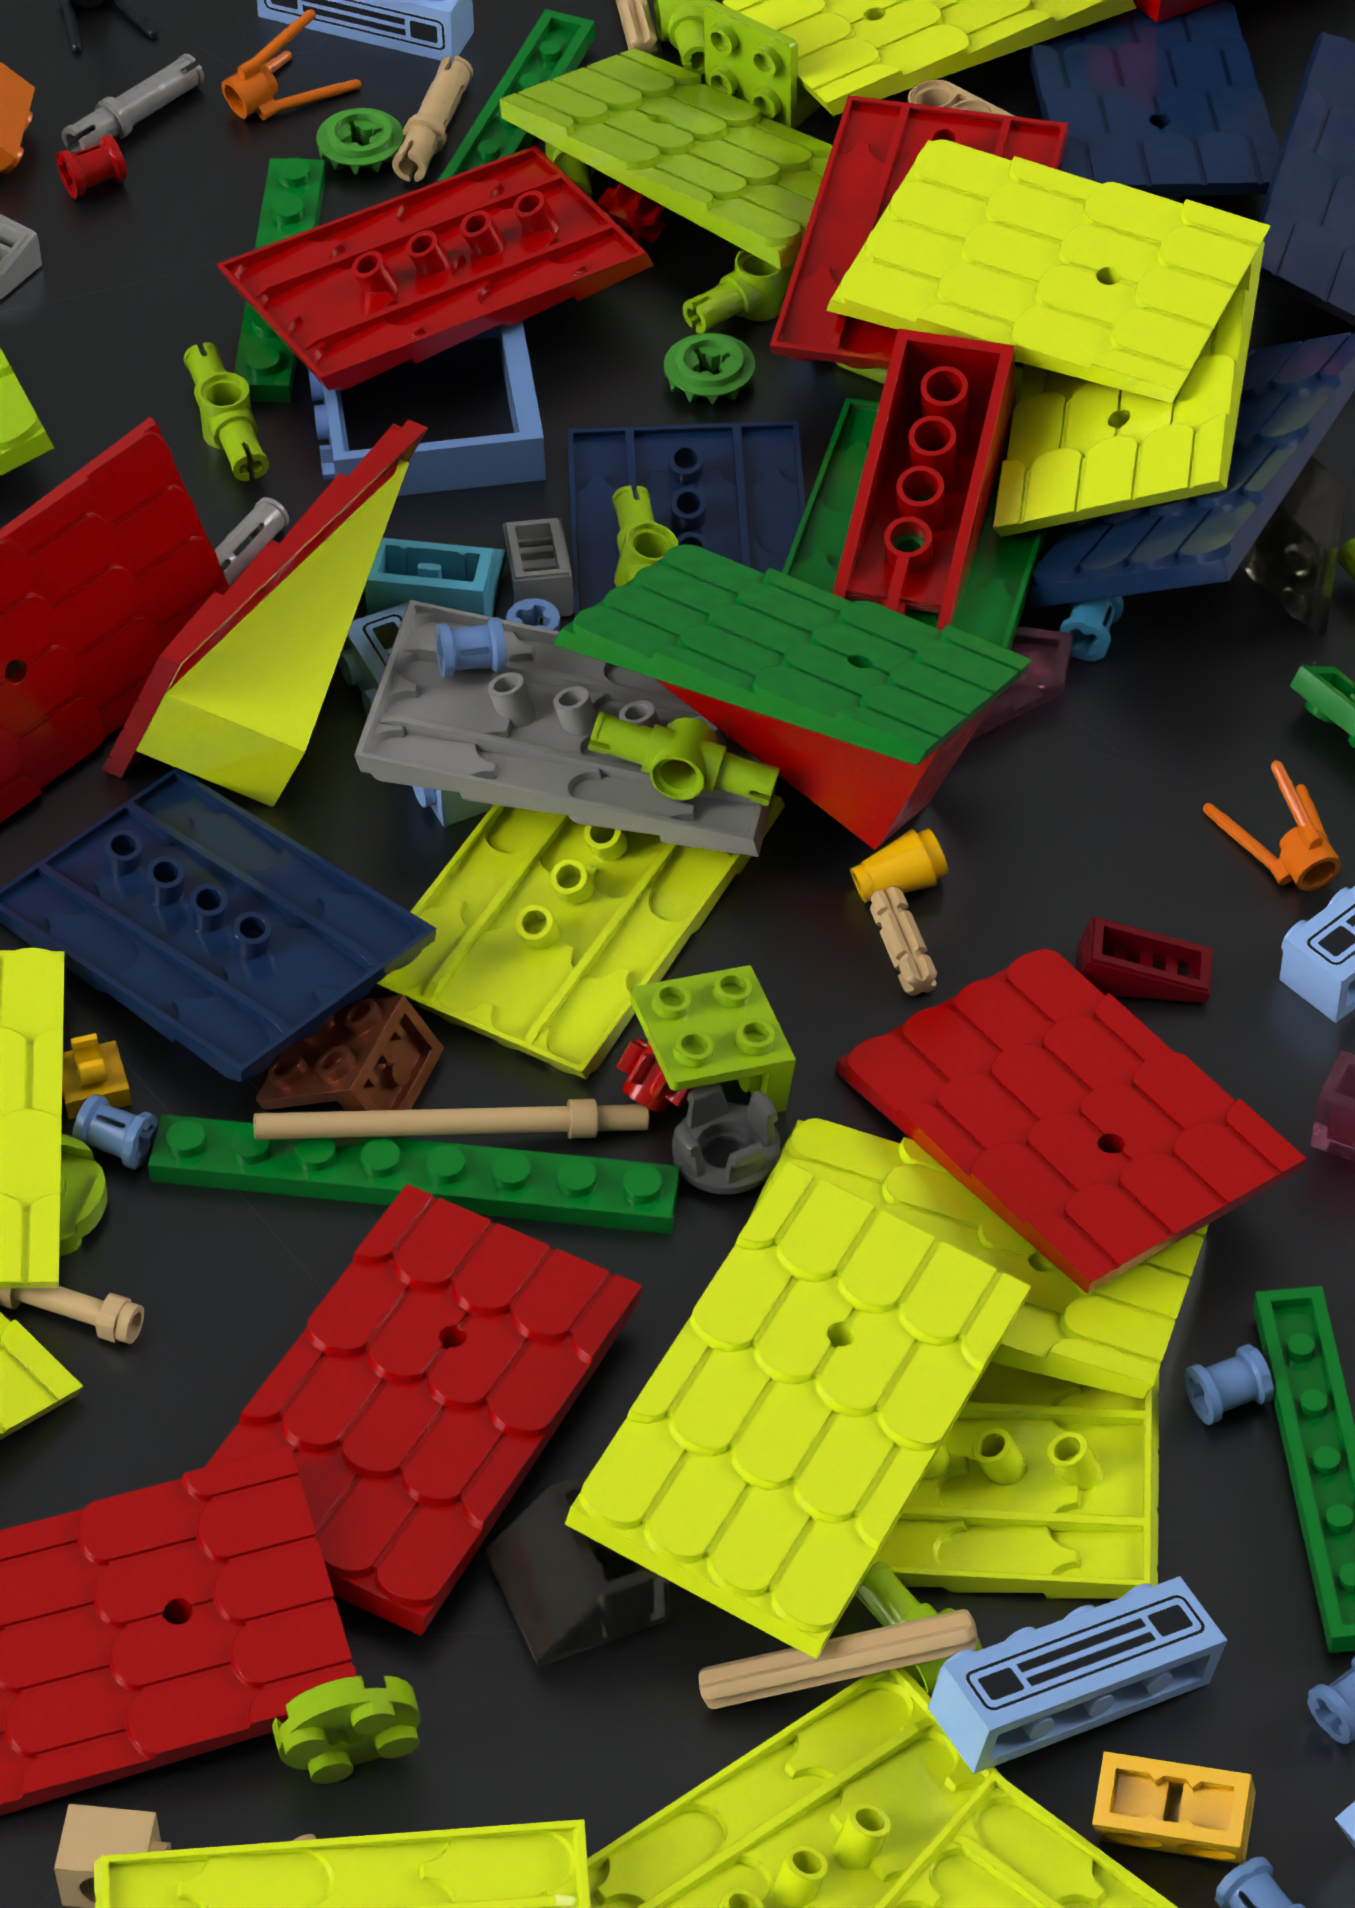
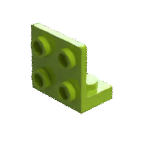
(755, 65)
(716, 1032)

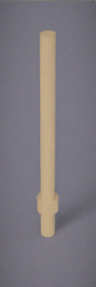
(578, 1118)

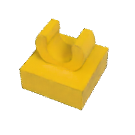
(93, 1070)

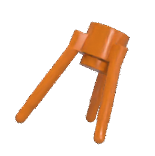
(255, 85)
(1305, 849)

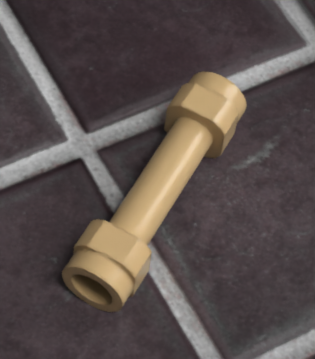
(114, 1318)

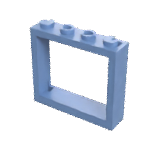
(454, 462)

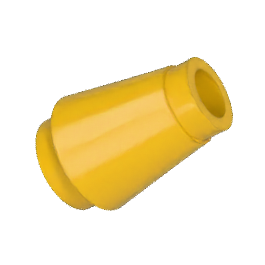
(907, 863)

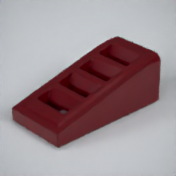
(1108, 946)

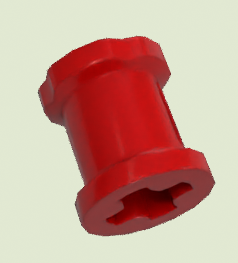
(91, 166)

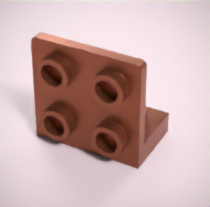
(362, 1057)

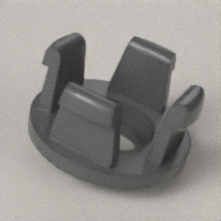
(714, 1120)

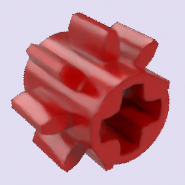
(633, 213)
(646, 1080)

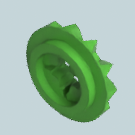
(374, 128)
(715, 353)

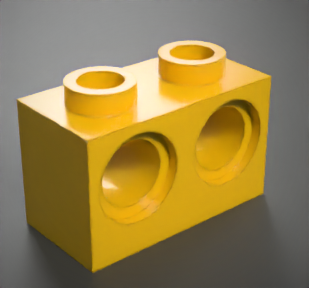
(1174, 1807)

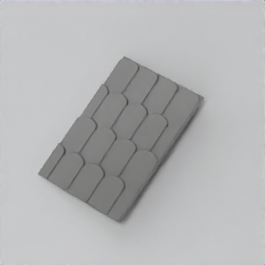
(527, 736)

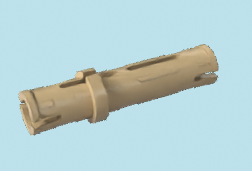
(427, 128)

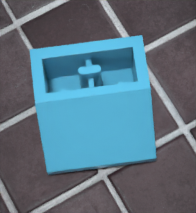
(436, 575)

